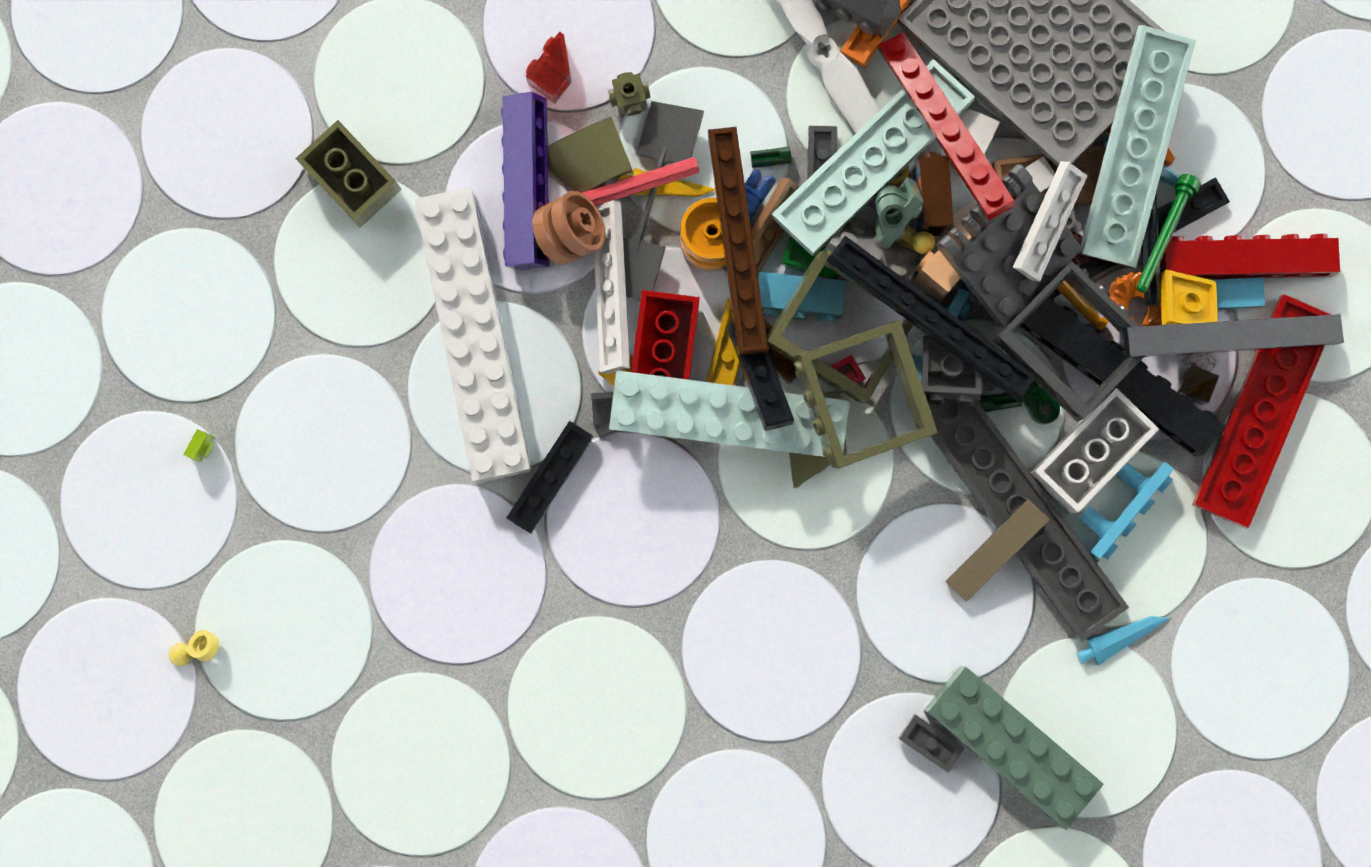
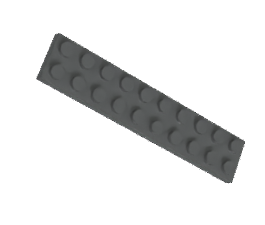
(1000, 487)

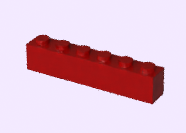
(1253, 257)

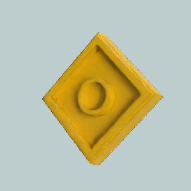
(1187, 299)

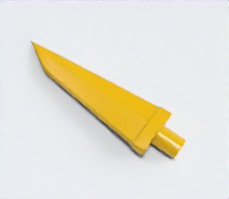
(675, 188)

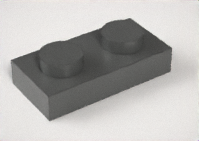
(821, 146)
(931, 743)

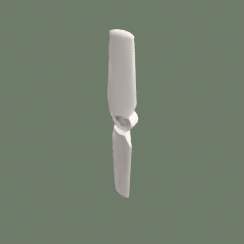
(837, 72)

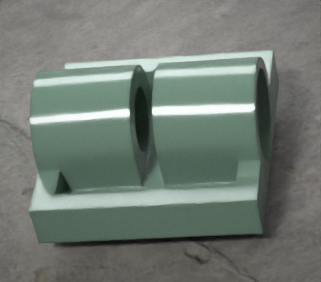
(895, 209)

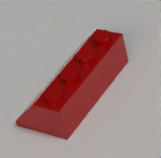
(665, 334)

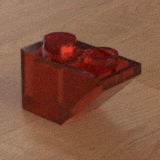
(551, 72)

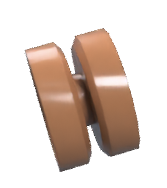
(568, 228)

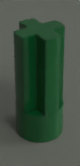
(771, 157)
(998, 402)

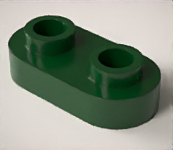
(1033, 401)

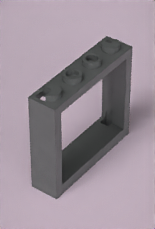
(1099, 298)

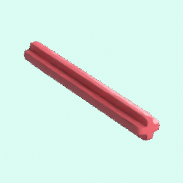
(643, 181)

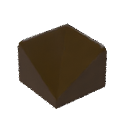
(1198, 384)

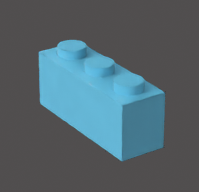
(822, 301)

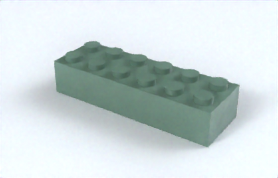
(1013, 747)

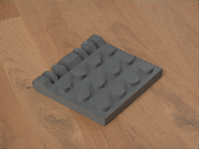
(989, 255)

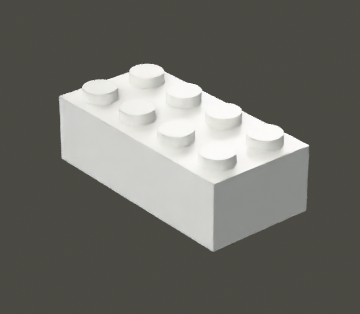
(1094, 451)

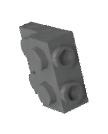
(947, 376)

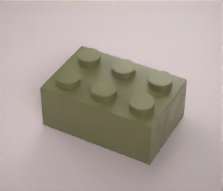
(348, 173)

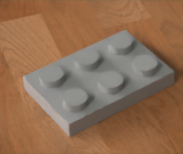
(897, 257)

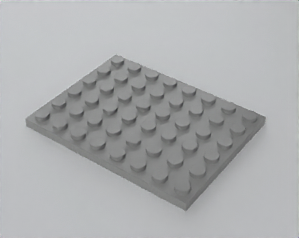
(1036, 62)

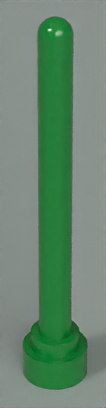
(1186, 188)

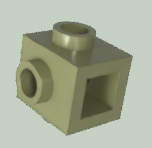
(632, 103)

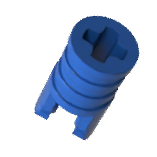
(756, 197)

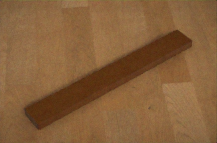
(737, 241)

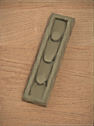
(997, 549)

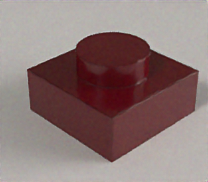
(850, 369)

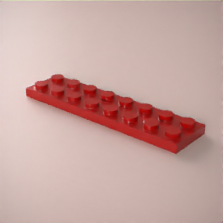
(1258, 424)

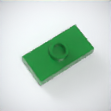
(799, 259)

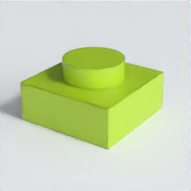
(199, 446)

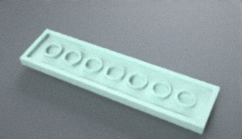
(1137, 146)
(863, 166)
(715, 414)

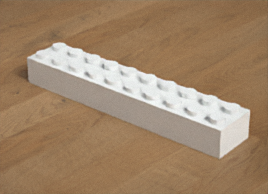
(473, 335)

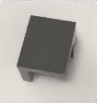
(601, 407)

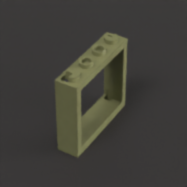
(823, 371)
(909, 379)

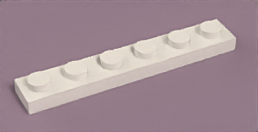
(611, 293)

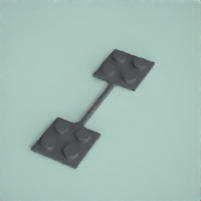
(666, 137)

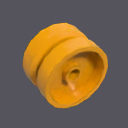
(696, 244)

